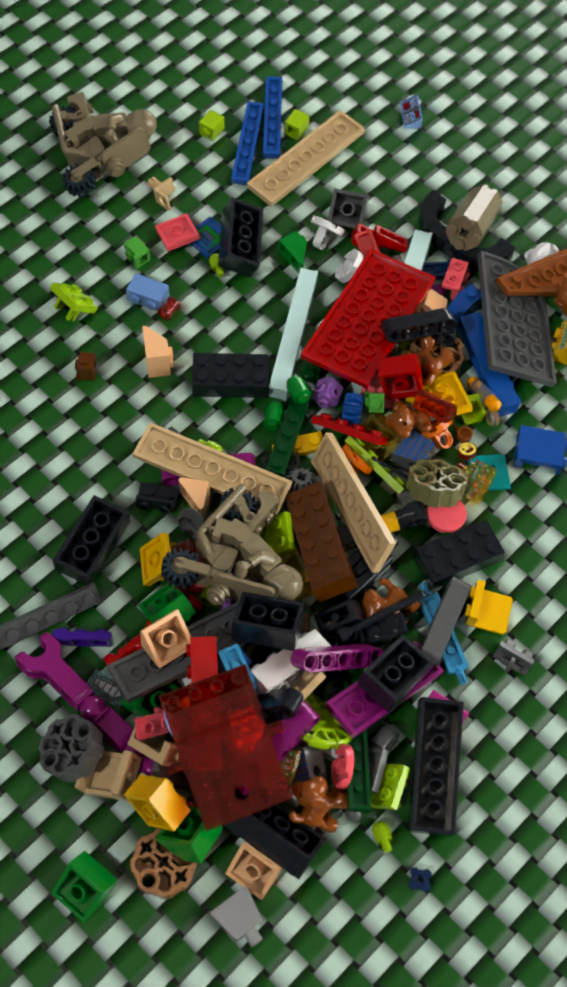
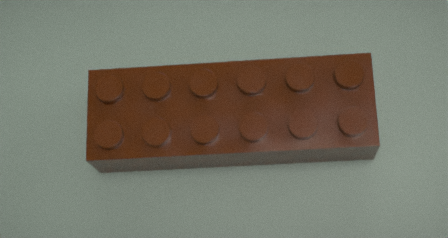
(320, 542)

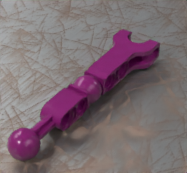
(79, 696)

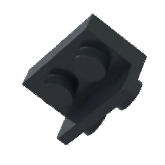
(157, 497)

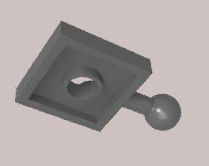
(377, 764)

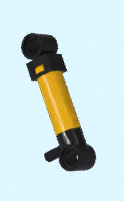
(410, 516)

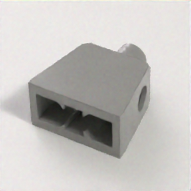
(239, 917)

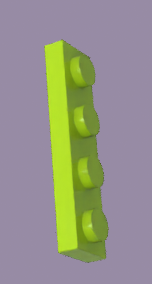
(358, 446)

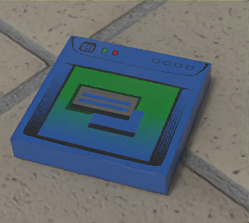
(209, 239)

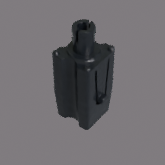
(363, 575)

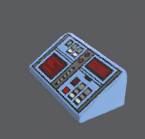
(411, 112)

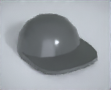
(190, 521)

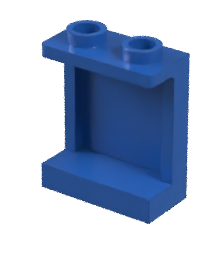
(540, 448)

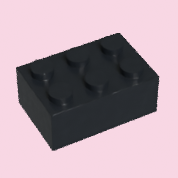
(268, 621)
(395, 673)

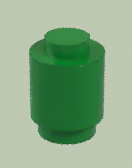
(298, 389)
(274, 416)

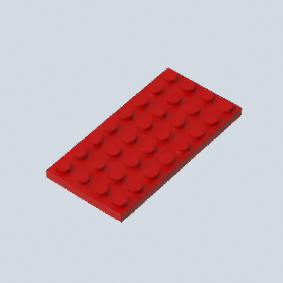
(351, 333)

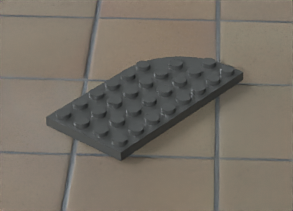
(514, 327)

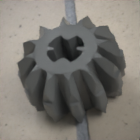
(300, 478)

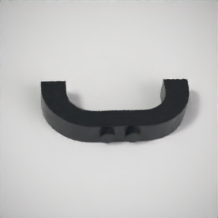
(428, 222)

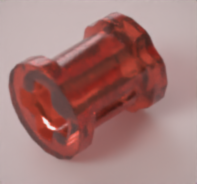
(169, 308)

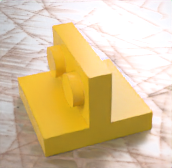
(152, 558)

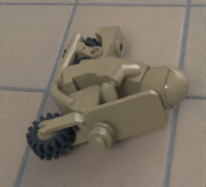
(98, 141)
(233, 538)

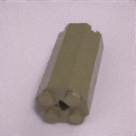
(473, 217)

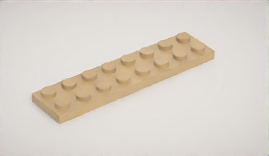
(305, 158)
(200, 462)
(353, 503)

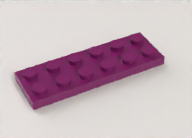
(358, 710)

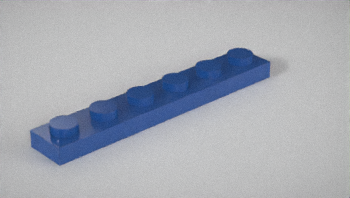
(272, 118)
(247, 143)

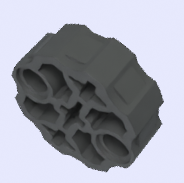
(71, 748)

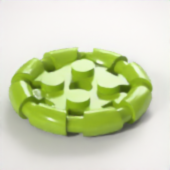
(325, 728)

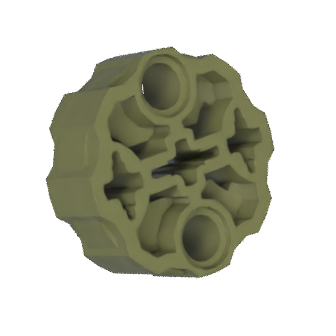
(436, 483)

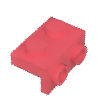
(455, 277)

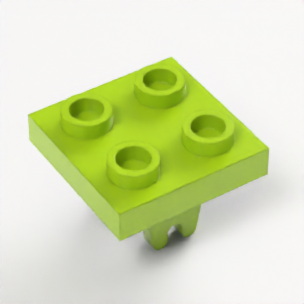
(73, 298)
(280, 534)
(391, 787)

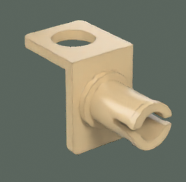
(162, 190)

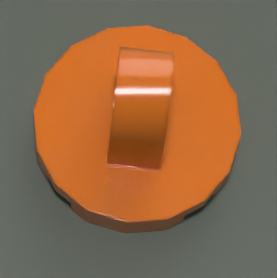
(439, 429)
(356, 461)

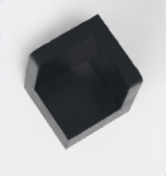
(330, 685)

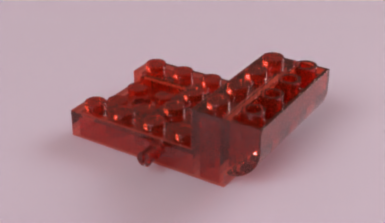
(225, 747)

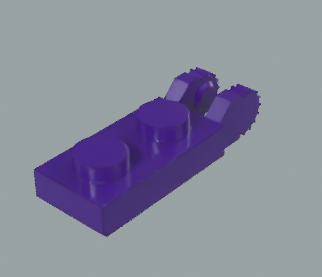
(81, 637)

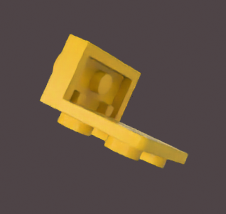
(488, 609)

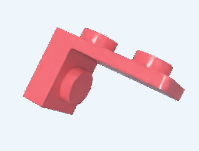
(151, 725)

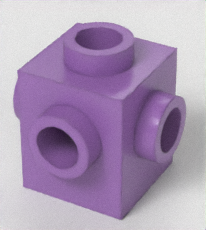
(327, 392)

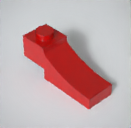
(383, 238)

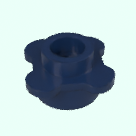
(415, 884)

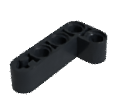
(422, 324)
(280, 704)

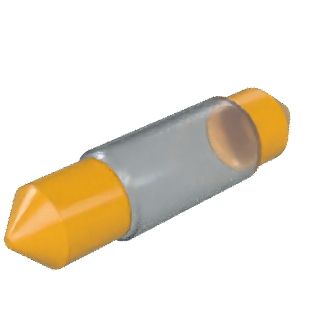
(486, 396)

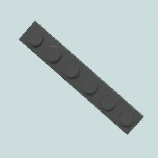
(48, 614)

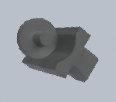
(513, 658)

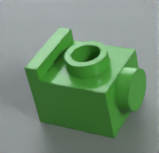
(137, 252)
(374, 402)

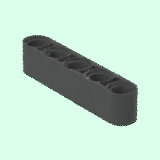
(445, 619)

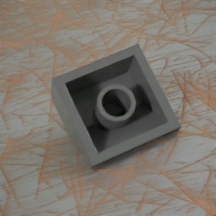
(348, 208)

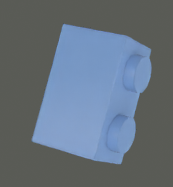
(147, 292)

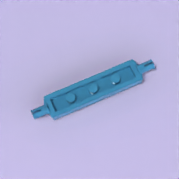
(453, 655)

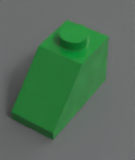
(293, 249)

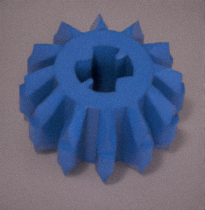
(353, 408)

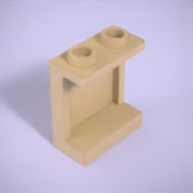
(153, 747)
(111, 776)

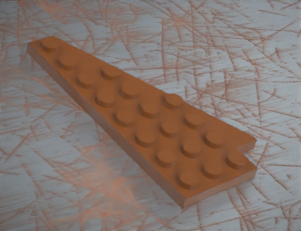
(537, 278)

